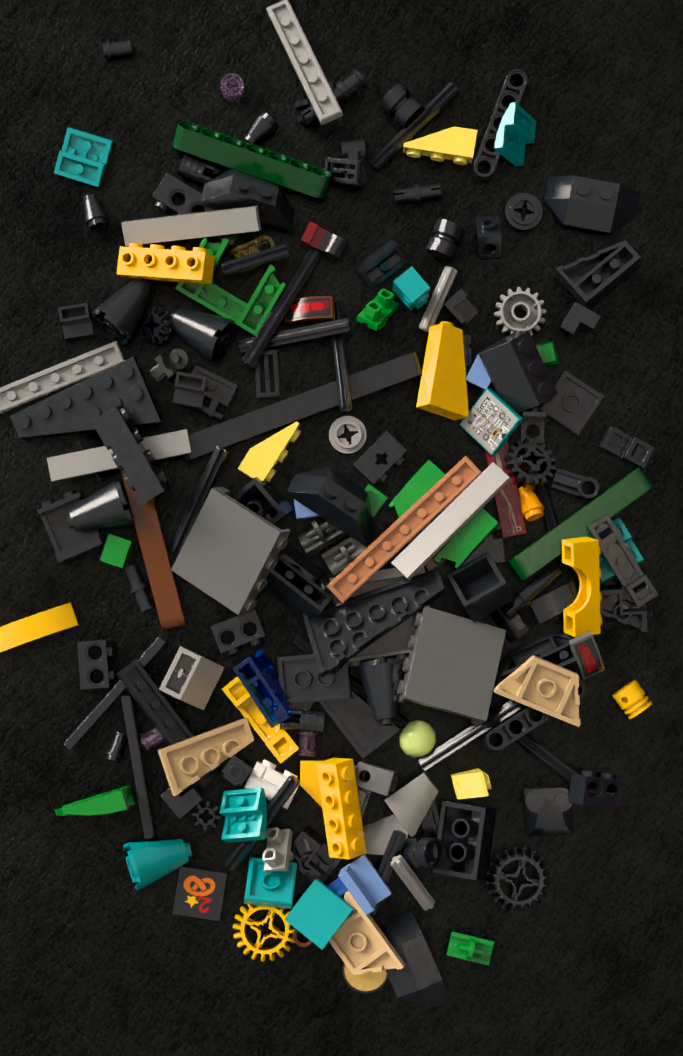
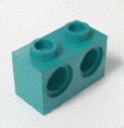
(411, 289)

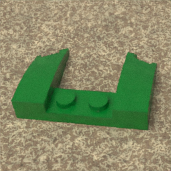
(246, 315)
(468, 538)
(104, 803)

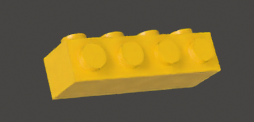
(166, 264)
(341, 808)

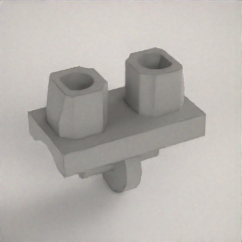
(278, 850)

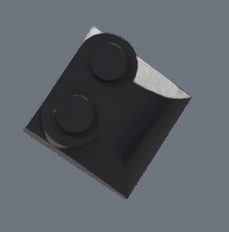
(548, 811)

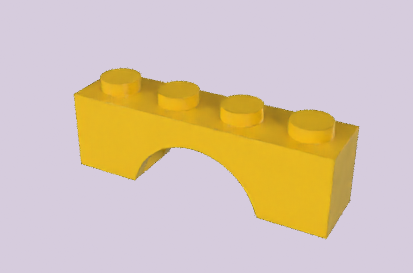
(584, 612)

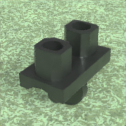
(169, 364)
(320, 537)
(343, 554)

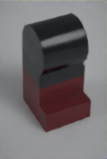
(324, 241)

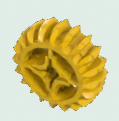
(275, 933)

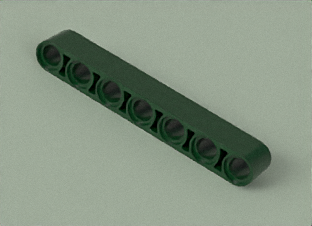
(251, 159)
(575, 526)

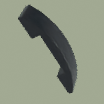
(622, 561)

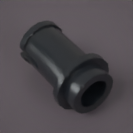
(116, 49)
(116, 747)

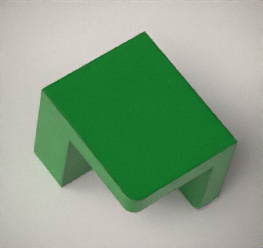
(116, 551)

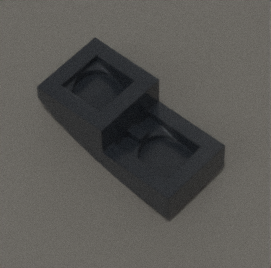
(626, 447)
(553, 602)

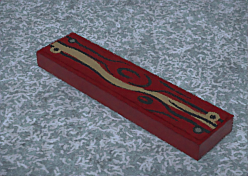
(507, 498)

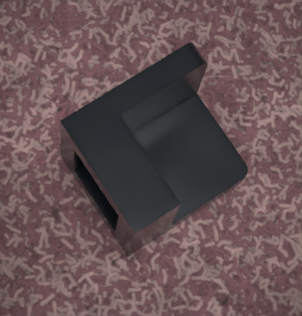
(460, 308)

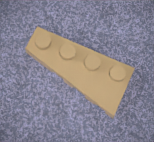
(198, 755)

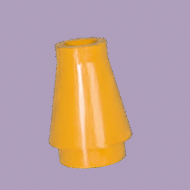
(530, 504)

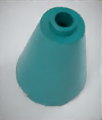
(155, 859)

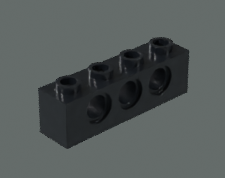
(171, 188)

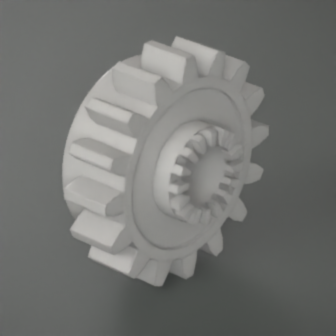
(519, 300)

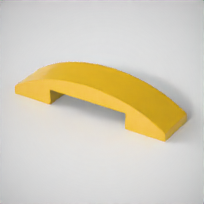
(37, 626)
(276, 740)

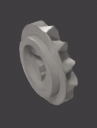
(353, 425)

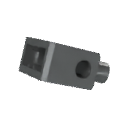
(381, 779)

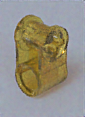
(250, 247)

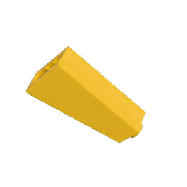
(444, 374)

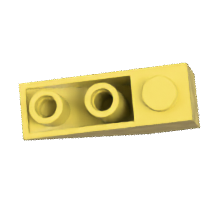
(449, 144)
(265, 455)
(471, 784)

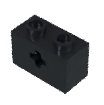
(387, 446)

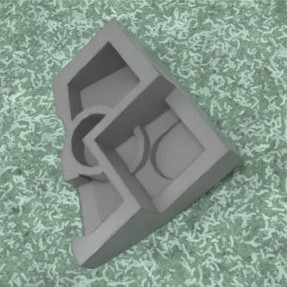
(413, 802)
(379, 833)

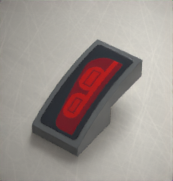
(586, 655)

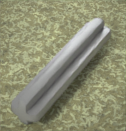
(438, 298)
(412, 882)

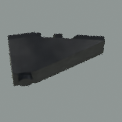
(264, 501)

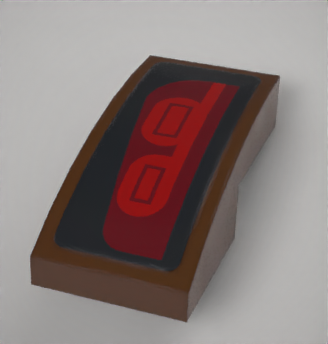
(312, 309)

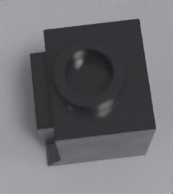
(236, 771)

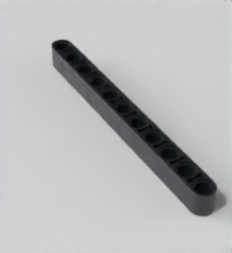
(302, 406)

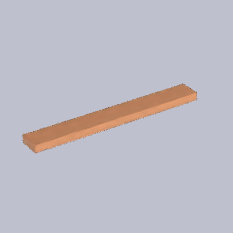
(404, 529)

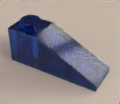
(264, 688)

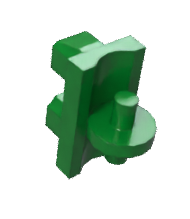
(378, 310)
(470, 948)

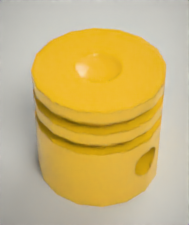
(632, 699)

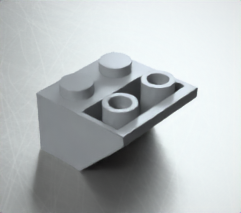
(191, 678)

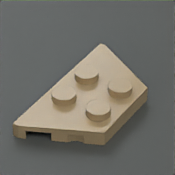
(544, 688)
(363, 944)

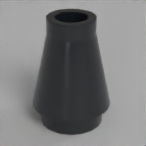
(261, 128)
(94, 214)

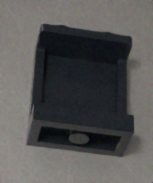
(66, 541)

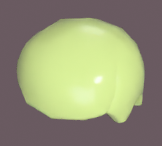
(417, 739)

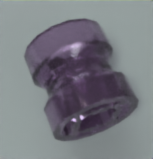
(232, 92)

